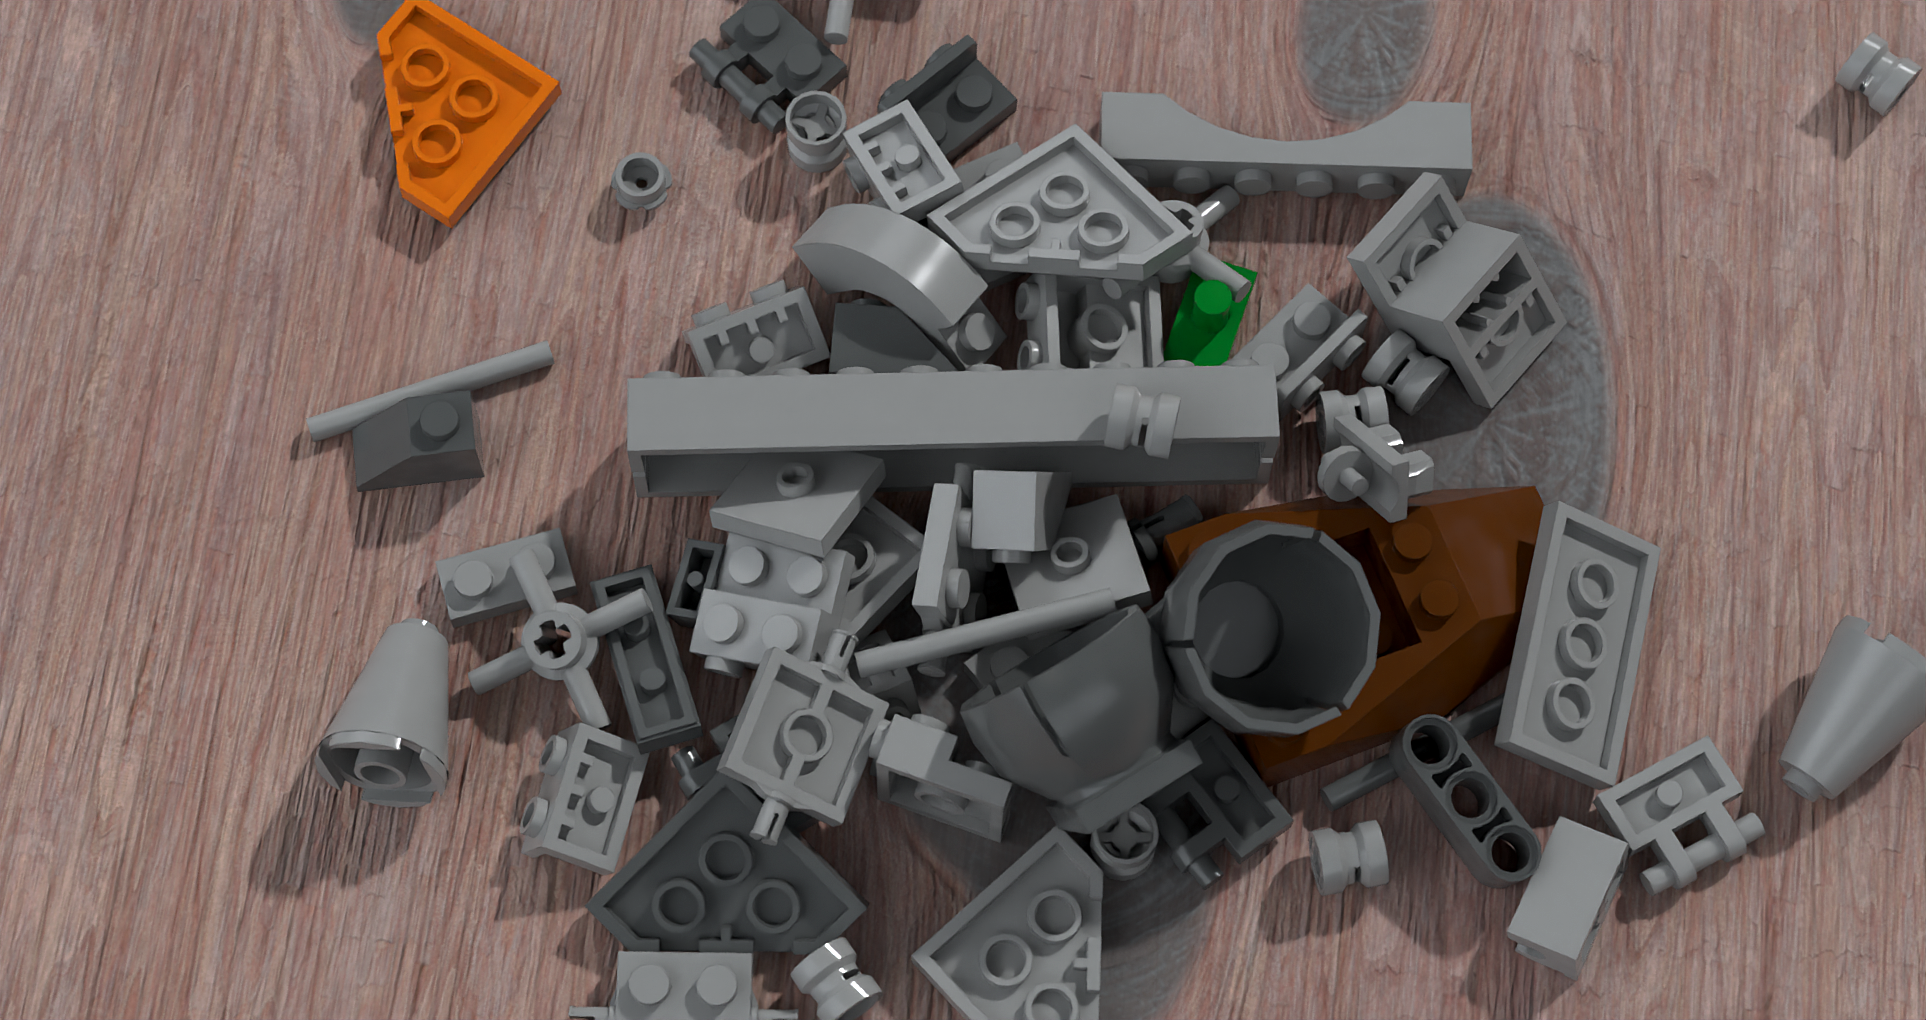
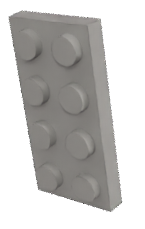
(1578, 646)

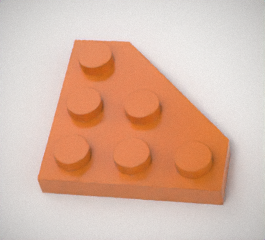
(454, 106)

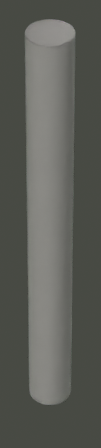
(462, 379)
(985, 632)

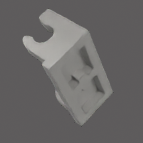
(1568, 897)

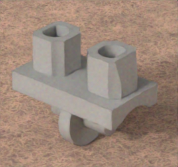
(1374, 468)

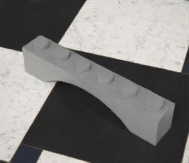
(1177, 150)

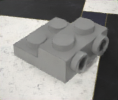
(1082, 326)
(769, 600)
(921, 774)

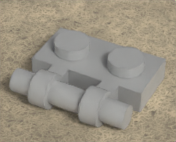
(1671, 796)

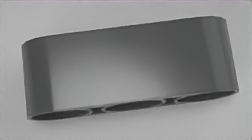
(1495, 814)

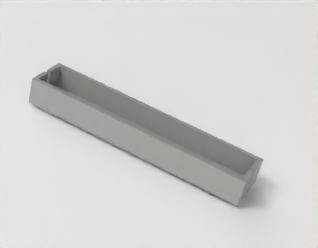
(703, 430)

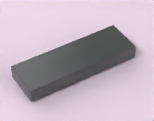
(649, 666)

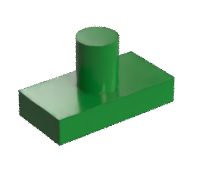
(1207, 321)

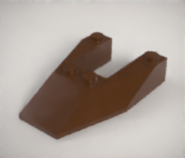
(1446, 598)

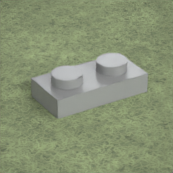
(486, 585)

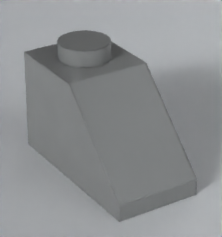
(1017, 511)

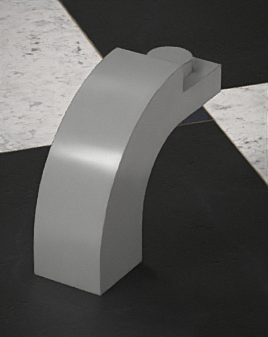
(909, 267)

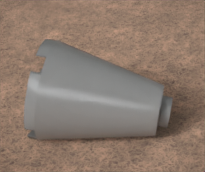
(1855, 711)
(394, 721)

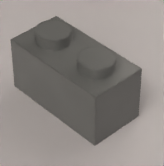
(697, 571)

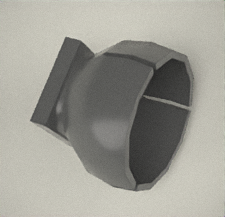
(1269, 629)
(1085, 721)

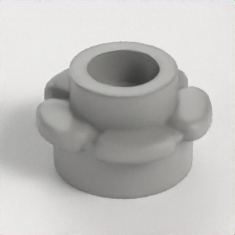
(641, 167)

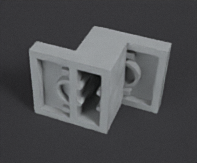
(1458, 289)

